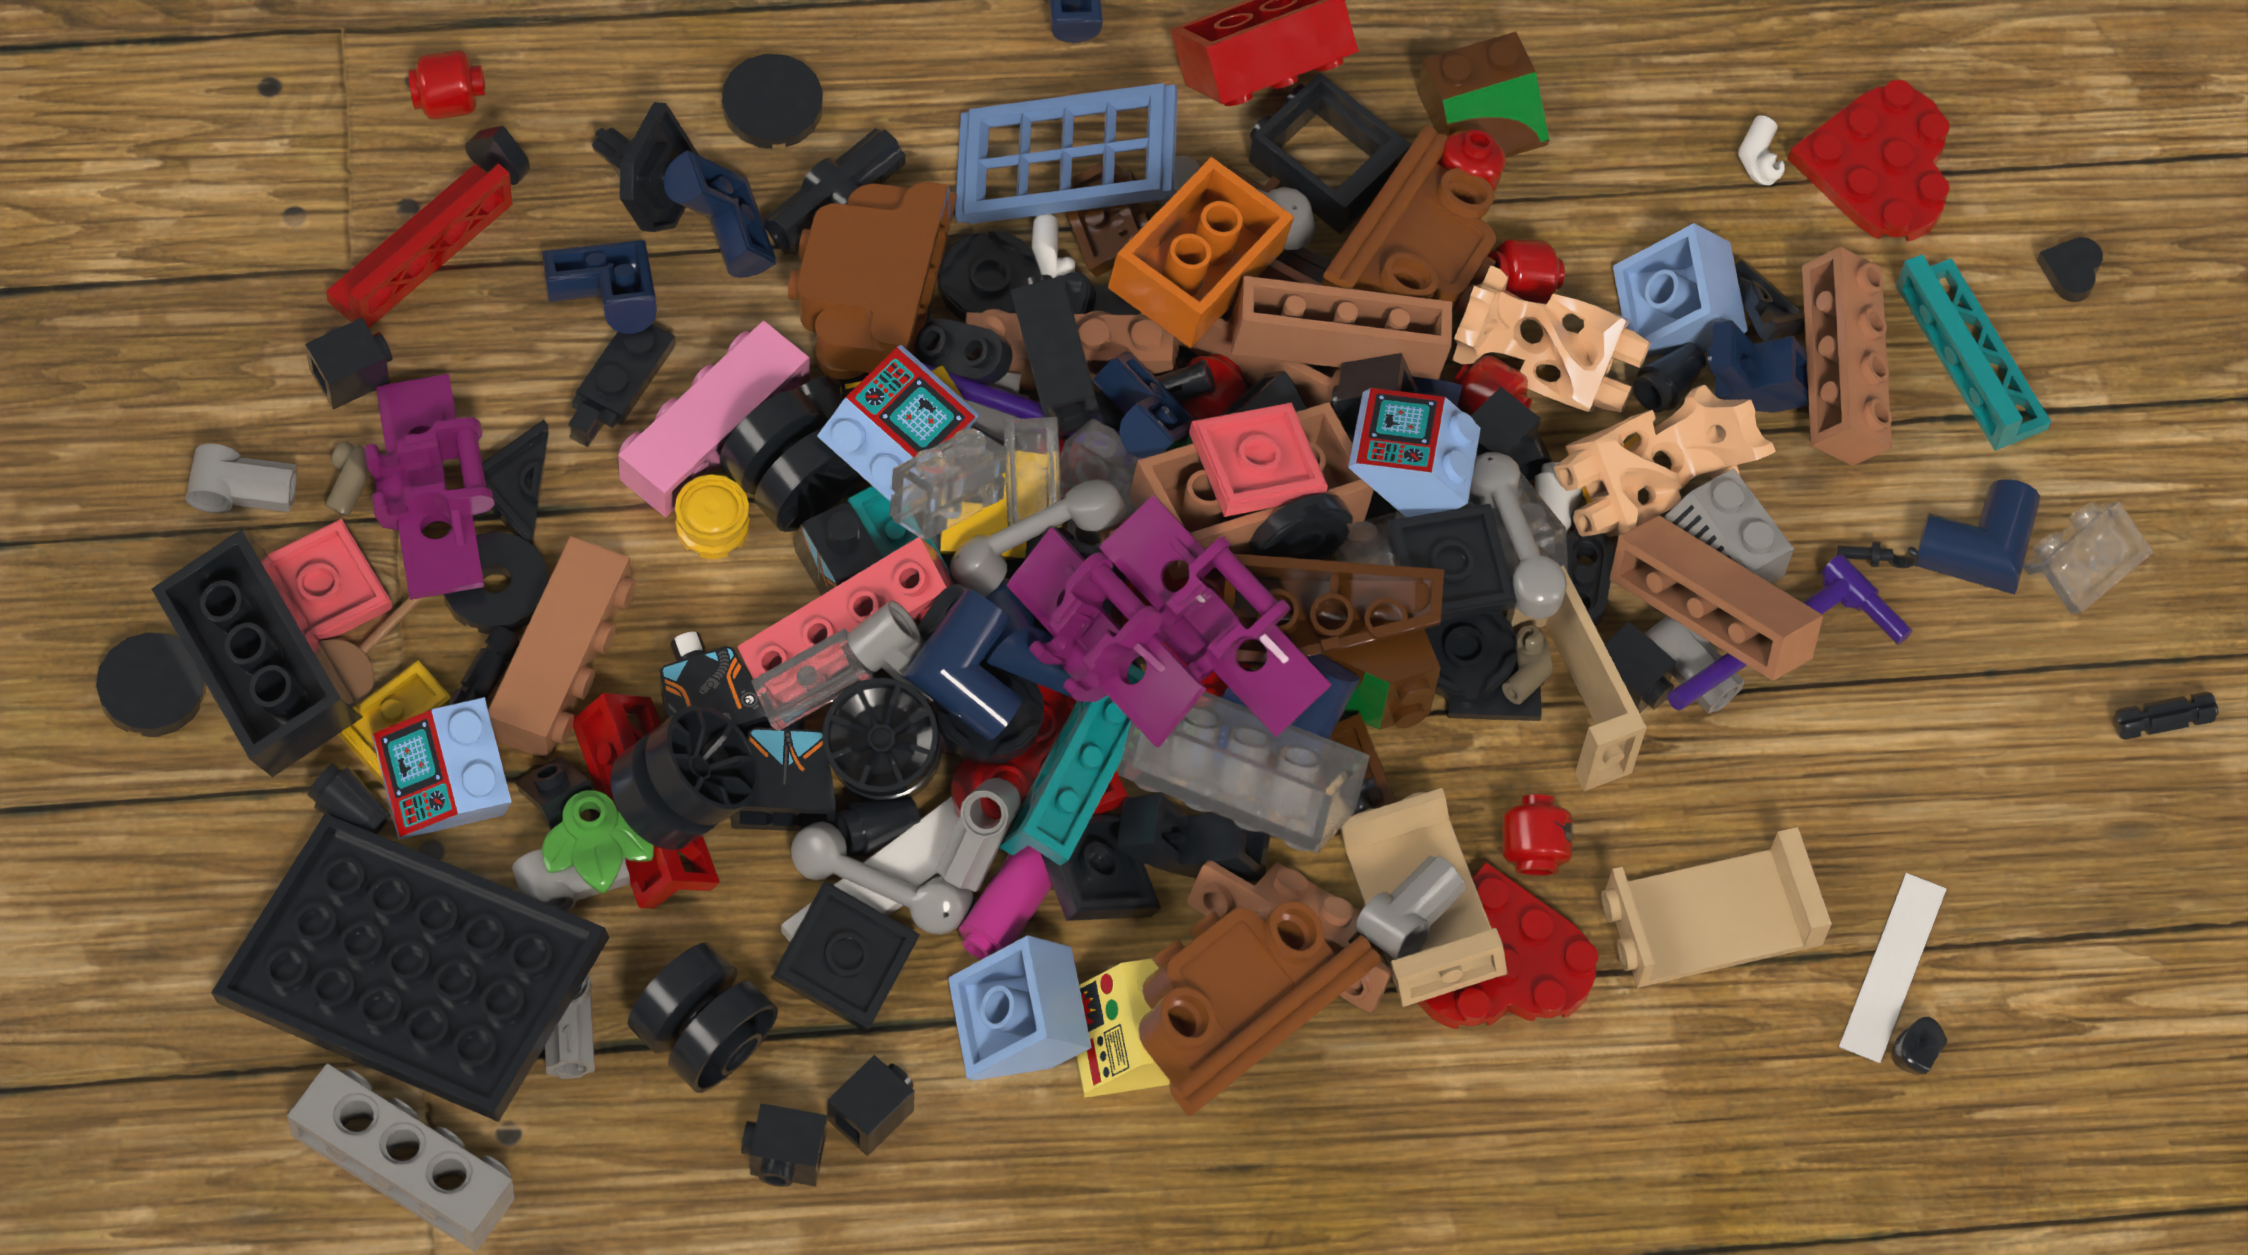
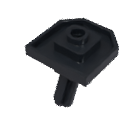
(643, 165)

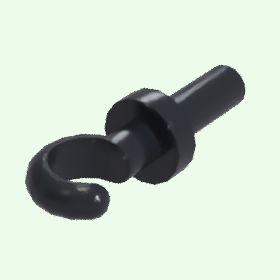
(1878, 554)

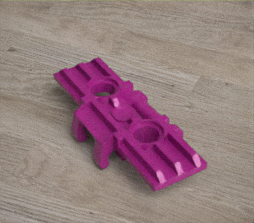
(412, 489)
(1204, 627)
(1093, 649)

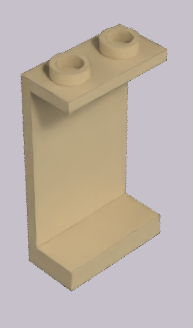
(1619, 730)
(1385, 850)
(1717, 913)

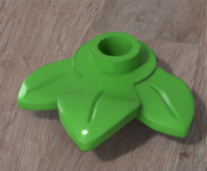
(595, 846)

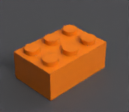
(1198, 249)

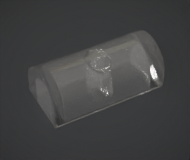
(1031, 466)
(809, 680)

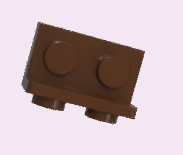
(1104, 229)

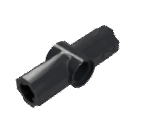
(831, 182)

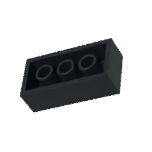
(256, 653)

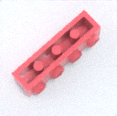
(907, 576)

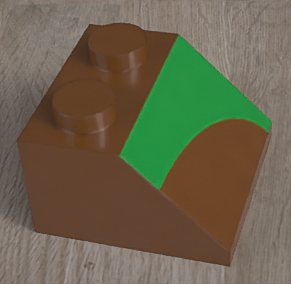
(1487, 90)
(1395, 680)

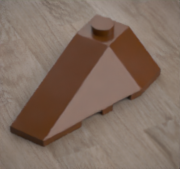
(1338, 602)

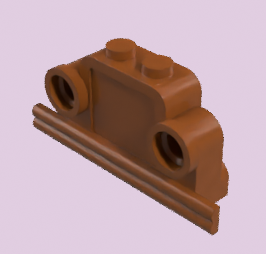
(1421, 232)
(871, 273)
(1240, 994)

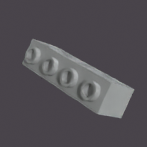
(462, 1213)

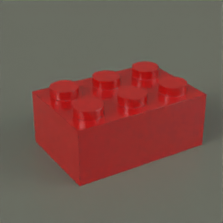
(1261, 46)

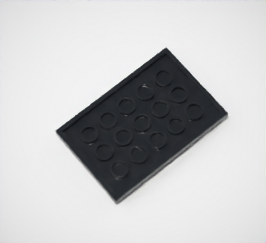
(411, 966)

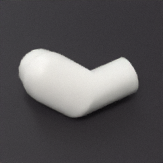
(1755, 153)
(1046, 247)

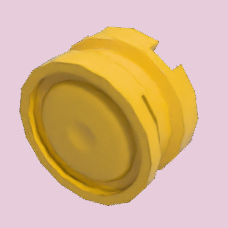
(712, 516)

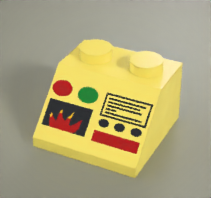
(1113, 1015)

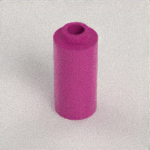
(1006, 904)

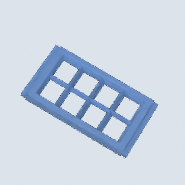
(1159, 147)

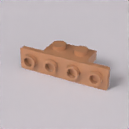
(1225, 891)

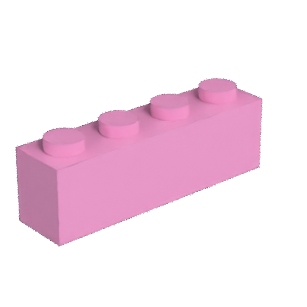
(693, 429)

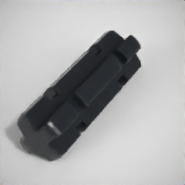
(487, 666)
(2165, 715)

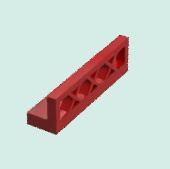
(422, 245)
(602, 736)

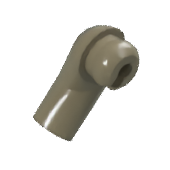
(351, 479)
(1533, 664)

